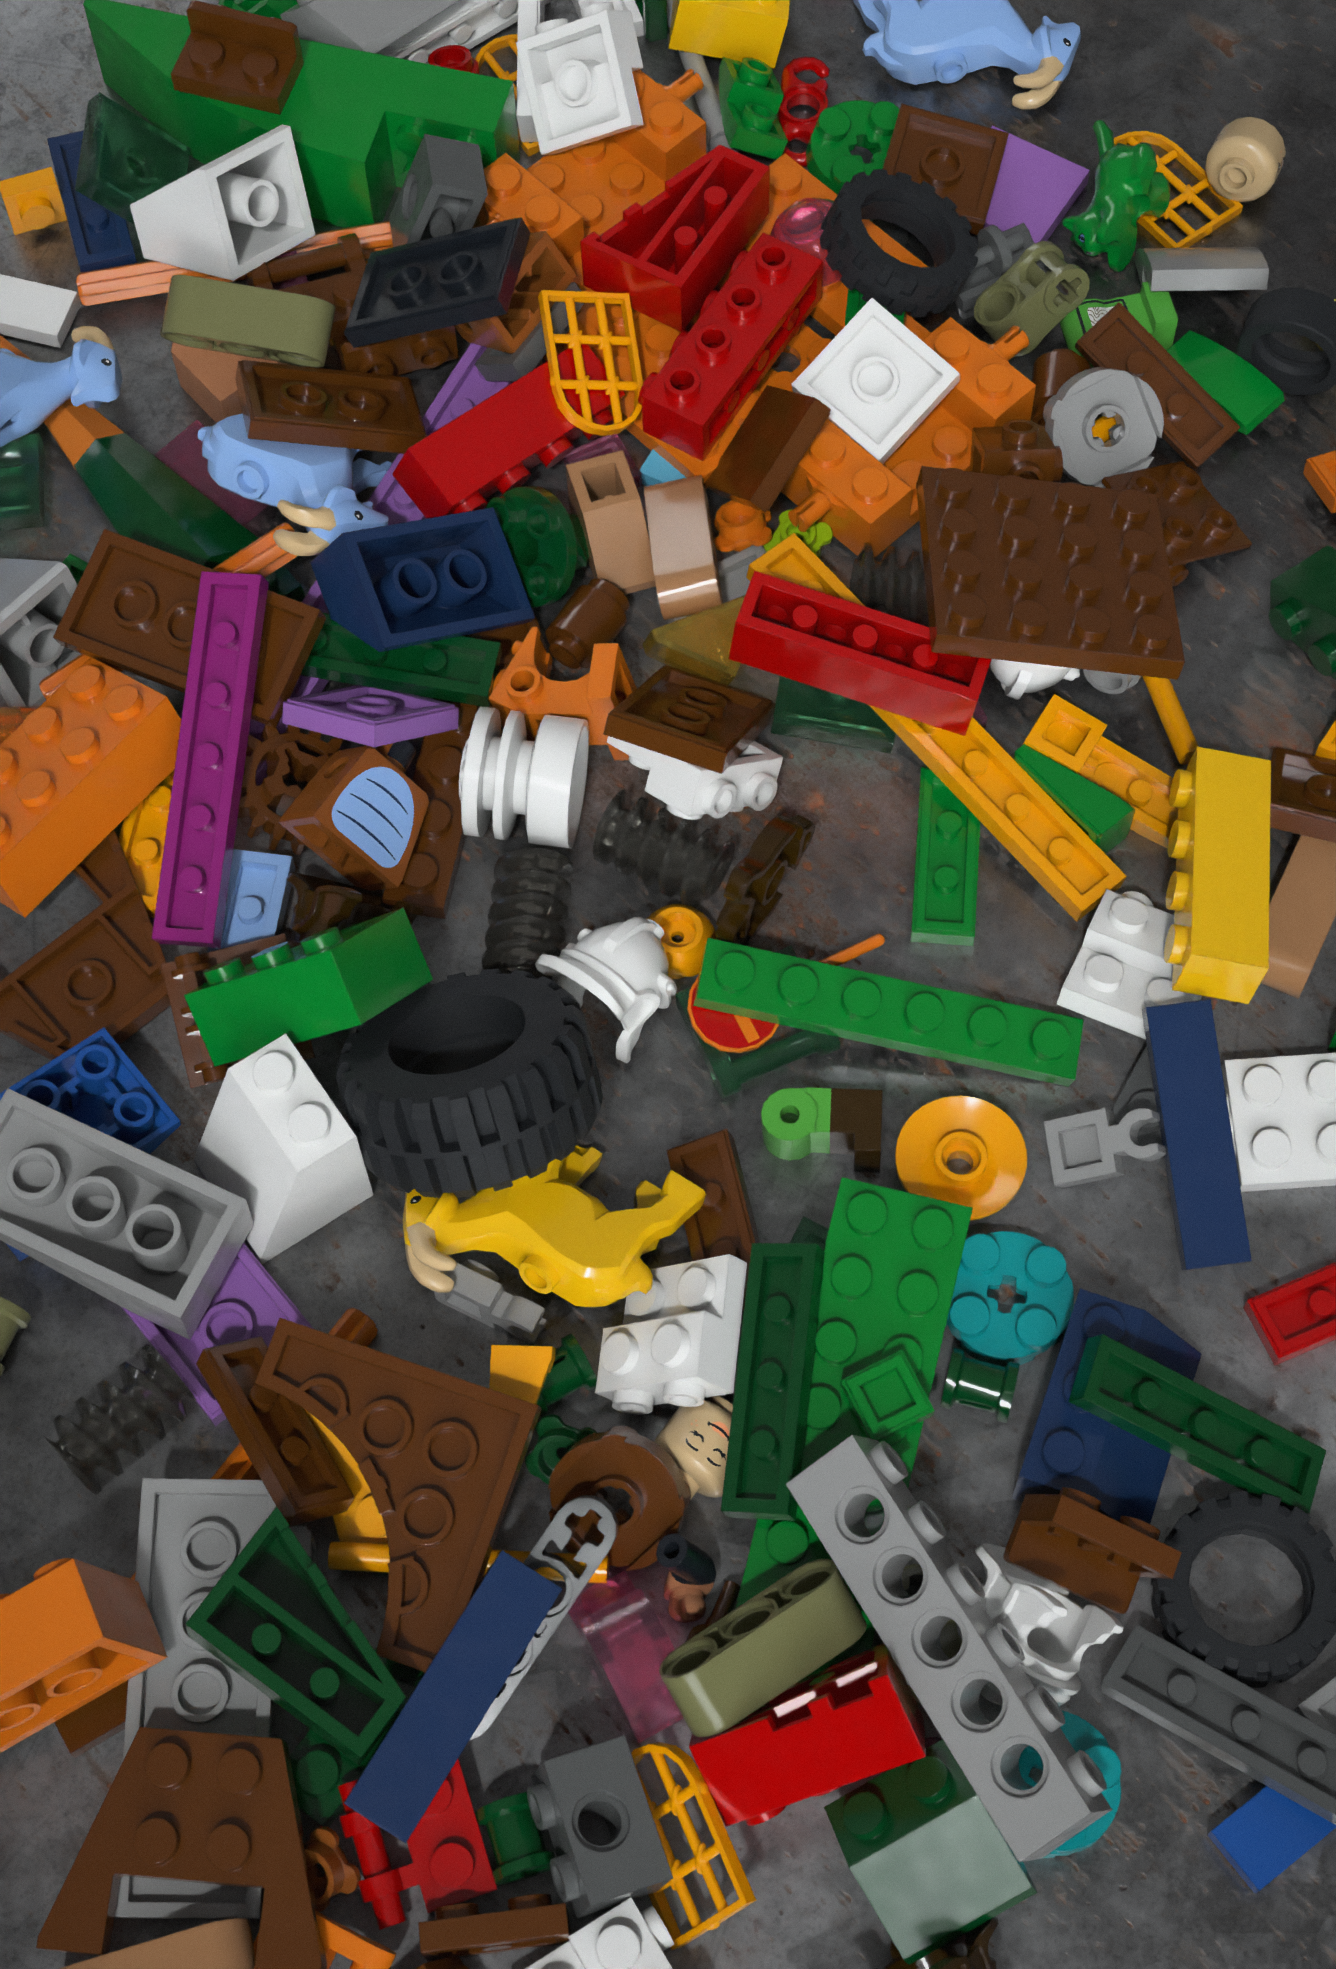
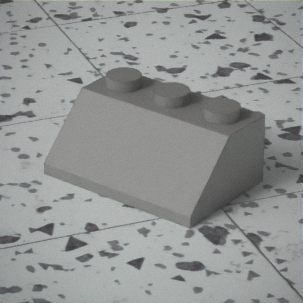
(361, 23)

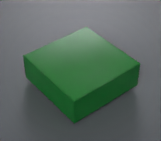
(887, 1397)

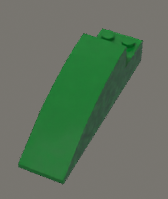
(349, 112)

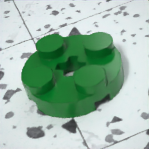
(843, 129)

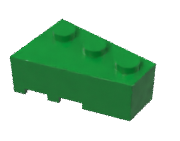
(308, 989)

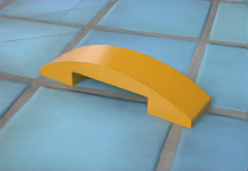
(1078, 744)

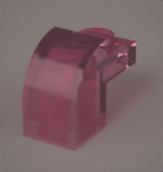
(628, 1650)

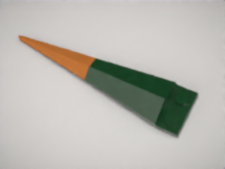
(147, 497)

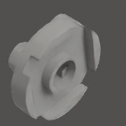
(1110, 393)

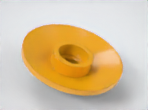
(967, 1131)

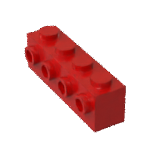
(730, 345)
(500, 440)
(855, 653)

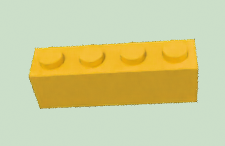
(1220, 875)

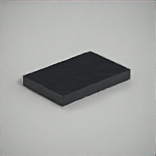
(438, 282)

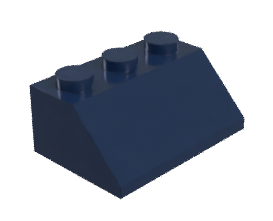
(422, 580)
(1084, 1450)

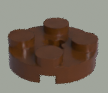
(639, 1467)

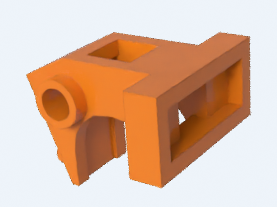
(528, 689)

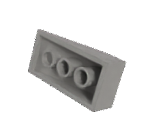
(115, 1215)

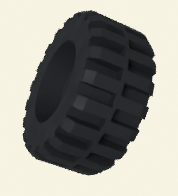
(470, 1083)

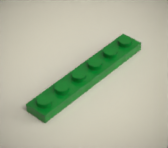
(888, 1012)

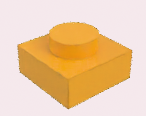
(33, 200)

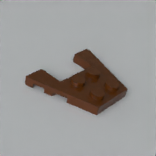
(95, 972)
(197, 1814)

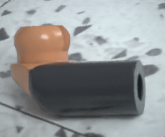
(688, 1579)

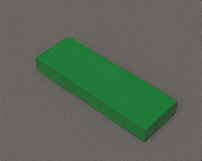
(944, 866)

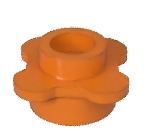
(741, 527)

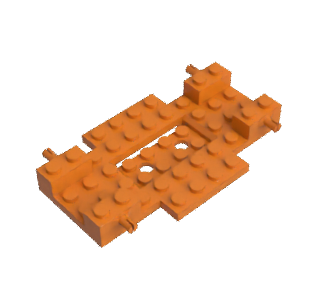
(836, 477)

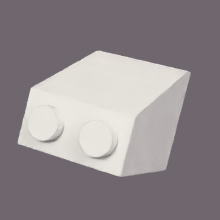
(229, 211)
(281, 1149)

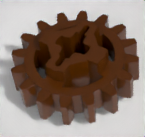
(289, 758)

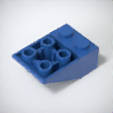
(104, 1091)

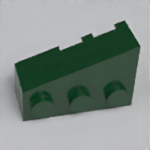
(1306, 608)
(296, 1642)

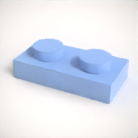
(256, 897)

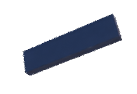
(1196, 1135)
(452, 1696)

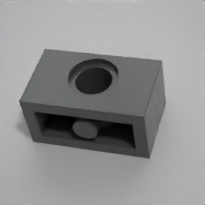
(439, 192)
(605, 1783)

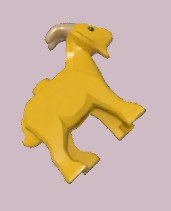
(550, 1231)

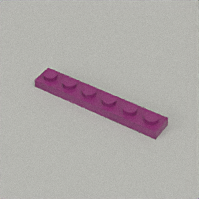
(210, 760)

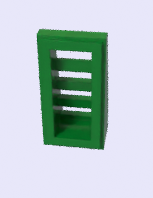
(1091, 807)

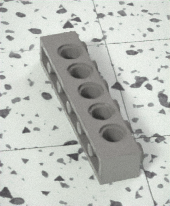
(834, 1500)

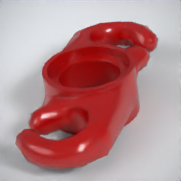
(801, 93)

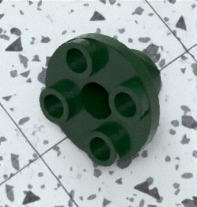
(542, 541)

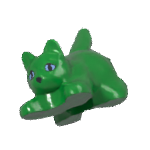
(1123, 192)

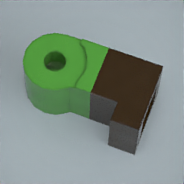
(824, 1122)

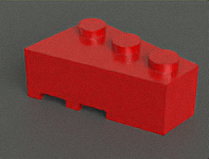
(682, 239)
(813, 1739)

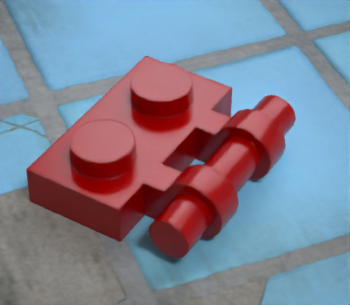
(444, 1849)

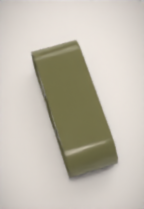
(248, 321)
(762, 1648)

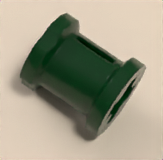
(568, 1374)
(980, 1385)
(514, 1839)

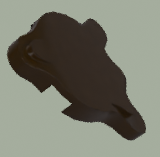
(756, 878)

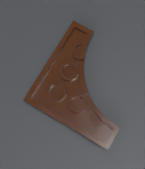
(435, 1462)

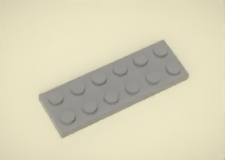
(184, 1547)

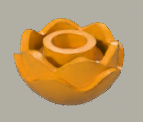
(694, 927)

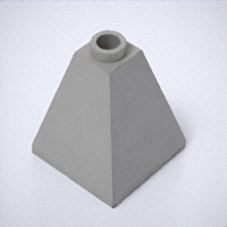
(31, 608)

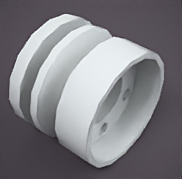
(524, 777)

